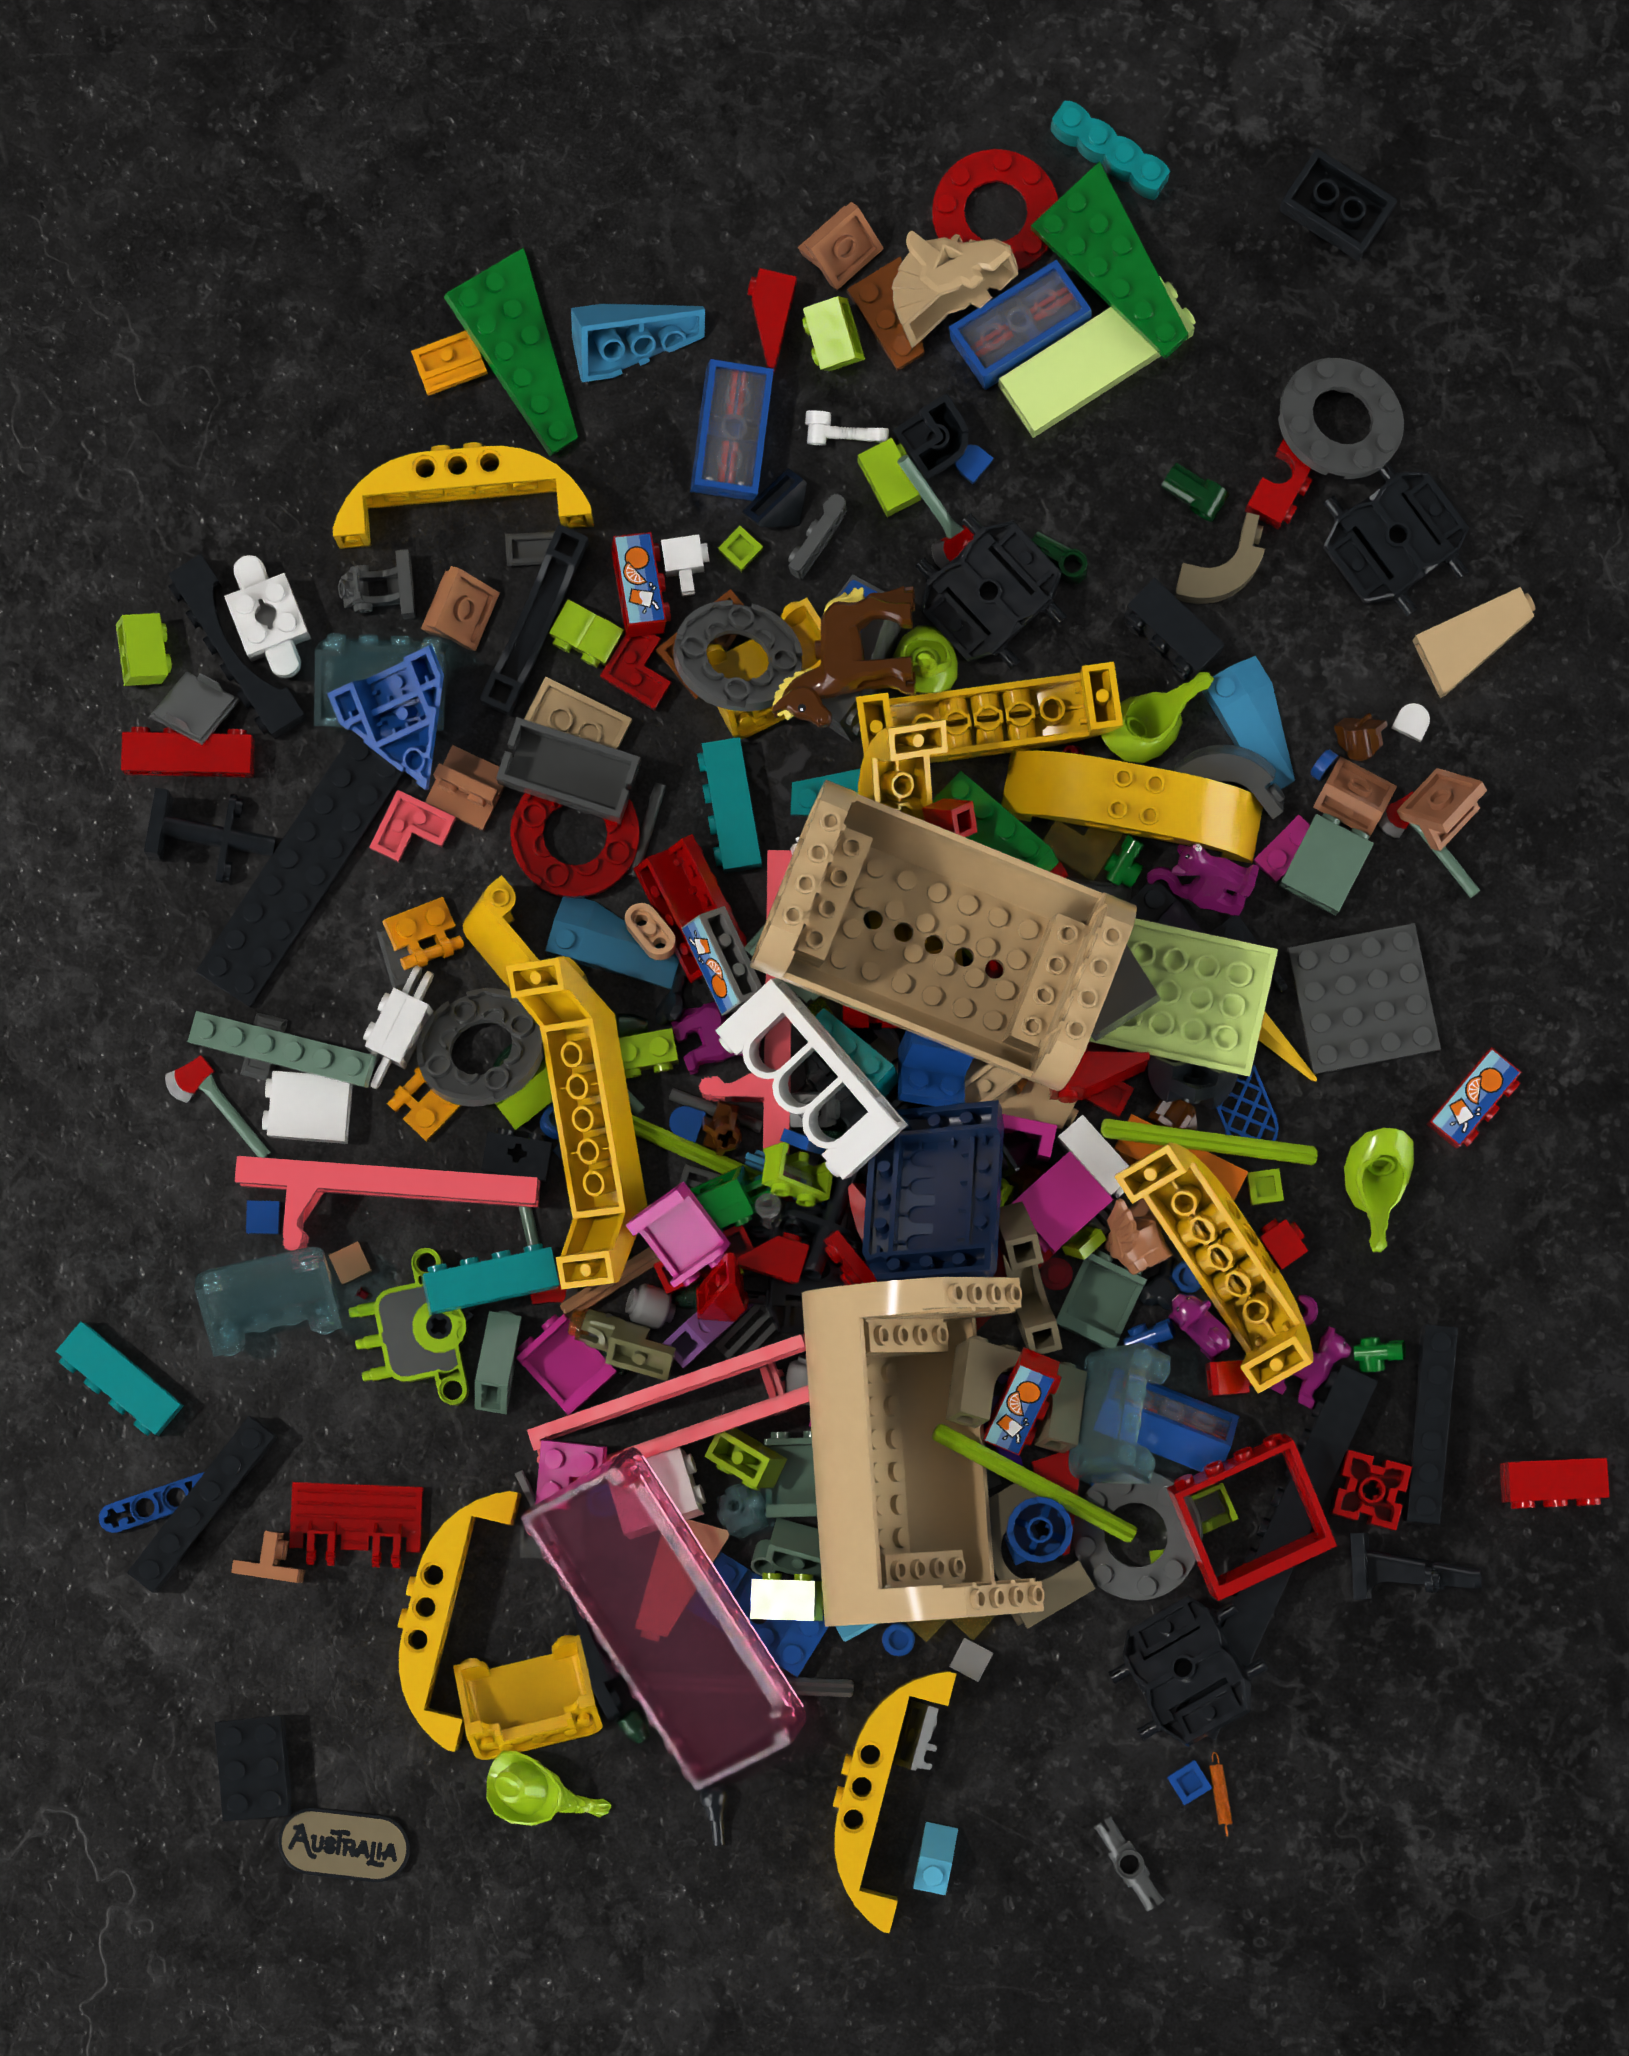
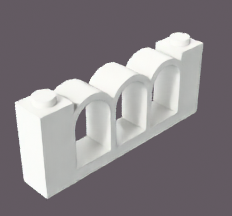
(743, 1034)

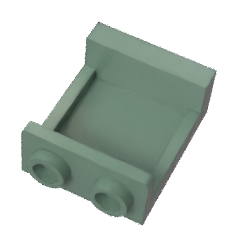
(1327, 863)
(1100, 1300)
(795, 1488)

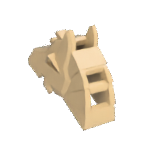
(946, 278)

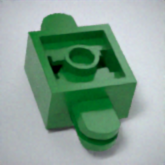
(730, 1197)

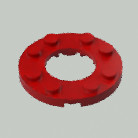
(986, 168)
(567, 879)

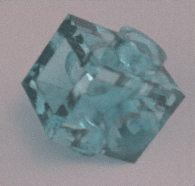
(742, 1510)

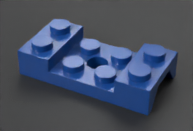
(786, 1640)

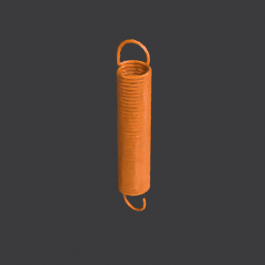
(1220, 1794)

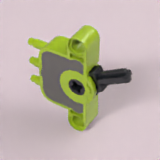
(408, 1338)

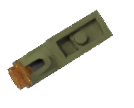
(624, 1342)

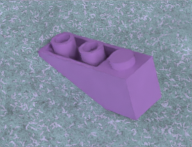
(695, 1337)

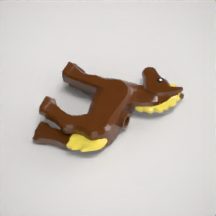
(842, 656)

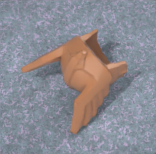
(1135, 1237)

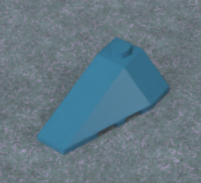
(627, 334)
(1250, 714)
(601, 941)

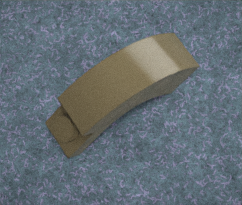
(1218, 583)

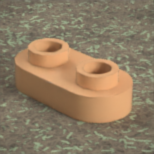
(651, 933)

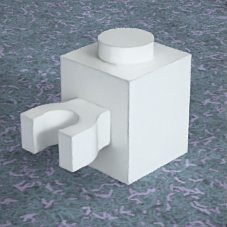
(683, 558)

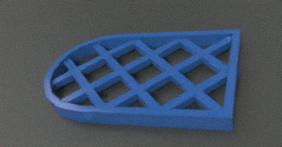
(1269, 1110)

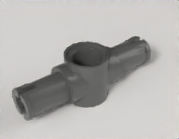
(1139, 1878)

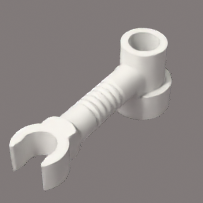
(820, 429)

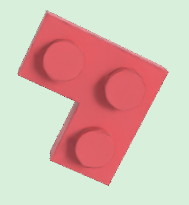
(409, 817)

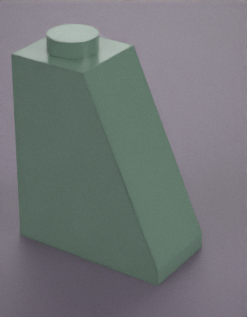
(497, 1362)

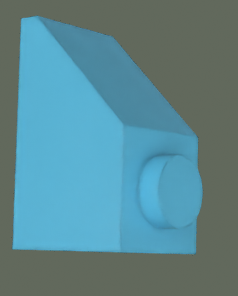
(935, 1858)

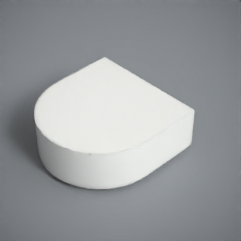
(1412, 721)

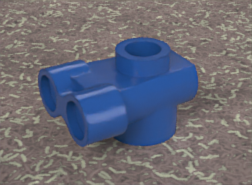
(1151, 1336)

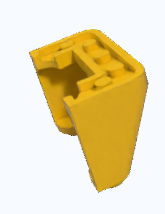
(751, 662)
(491, 934)
(528, 1701)

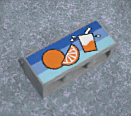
(722, 959)

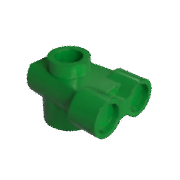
(1122, 867)
(1373, 1354)

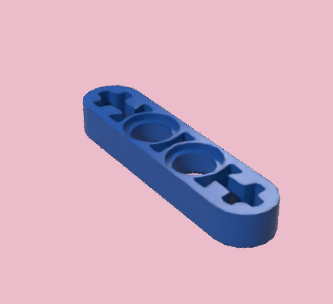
(159, 1498)

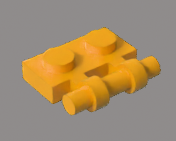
(420, 924)
(426, 1115)

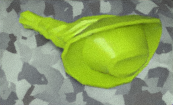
(932, 657)
(1158, 720)
(1377, 1177)
(531, 1794)

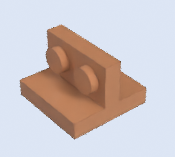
(842, 245)
(460, 608)
(466, 788)
(1355, 796)
(1442, 806)
(273, 1550)

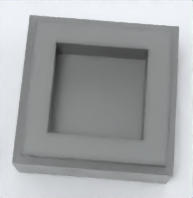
(971, 1659)

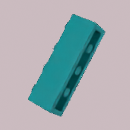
(731, 805)
(490, 1280)
(118, 1378)

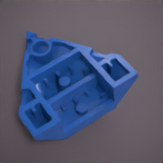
(397, 712)

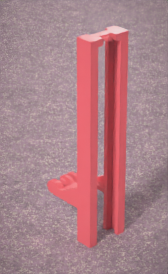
(776, 1048)
(309, 1180)
(762, 1359)

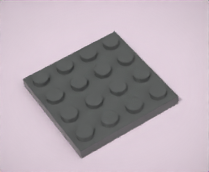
(1363, 999)

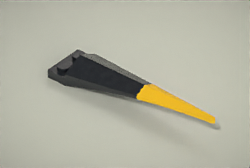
(1159, 906)

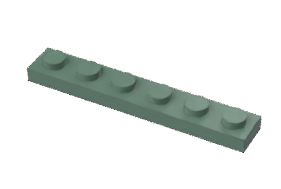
(282, 1049)

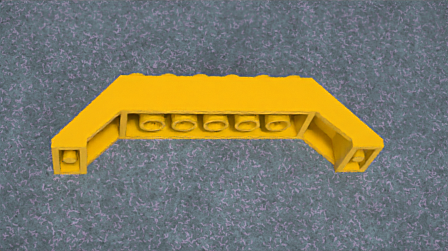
(590, 1118)

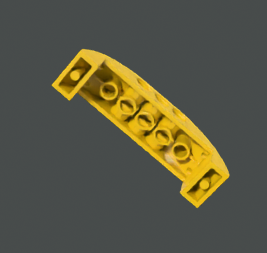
(401, 484)
(1005, 715)
(899, 776)
(1133, 801)
(1224, 1260)
(420, 1666)
(854, 1843)

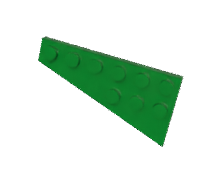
(1104, 250)
(510, 332)

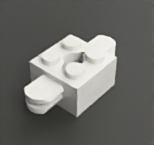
(267, 617)
(398, 1025)

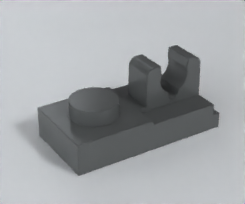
(915, 1737)

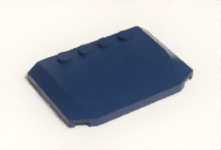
(936, 1195)

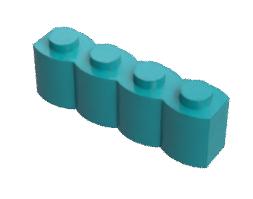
(1117, 154)

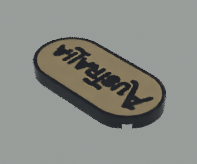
(344, 1844)

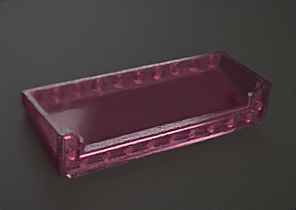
(666, 1619)

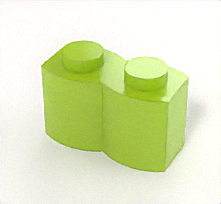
(586, 633)

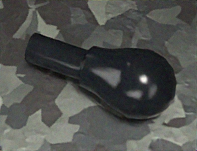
(715, 1802)

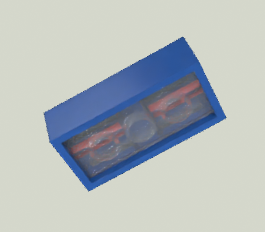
(1019, 323)
(731, 430)
(1185, 1428)

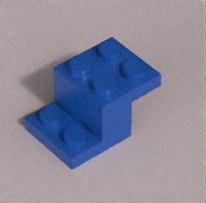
(930, 1072)

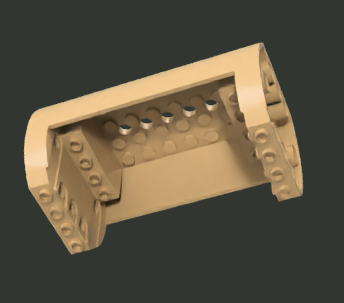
(1045, 931)
(895, 1509)

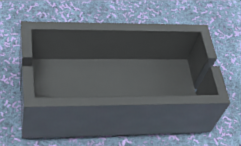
(568, 770)

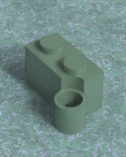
(791, 1550)

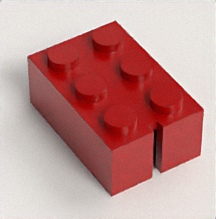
(1554, 1482)

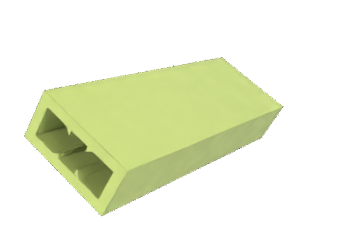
(1080, 367)

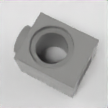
(829, 1111)

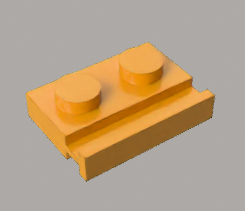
(448, 362)

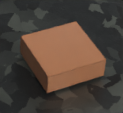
(350, 1263)

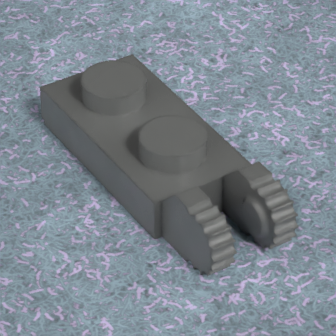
(818, 536)

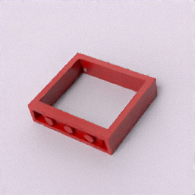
(1276, 1560)

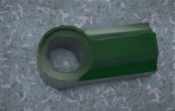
(1201, 495)
(1060, 556)

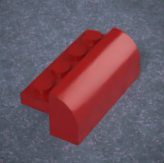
(680, 890)

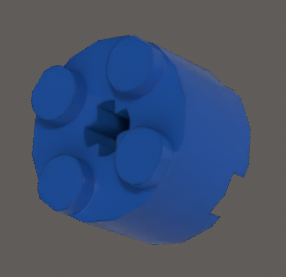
(1046, 1547)

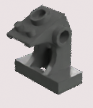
(354, 587)

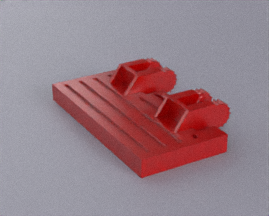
(356, 1515)

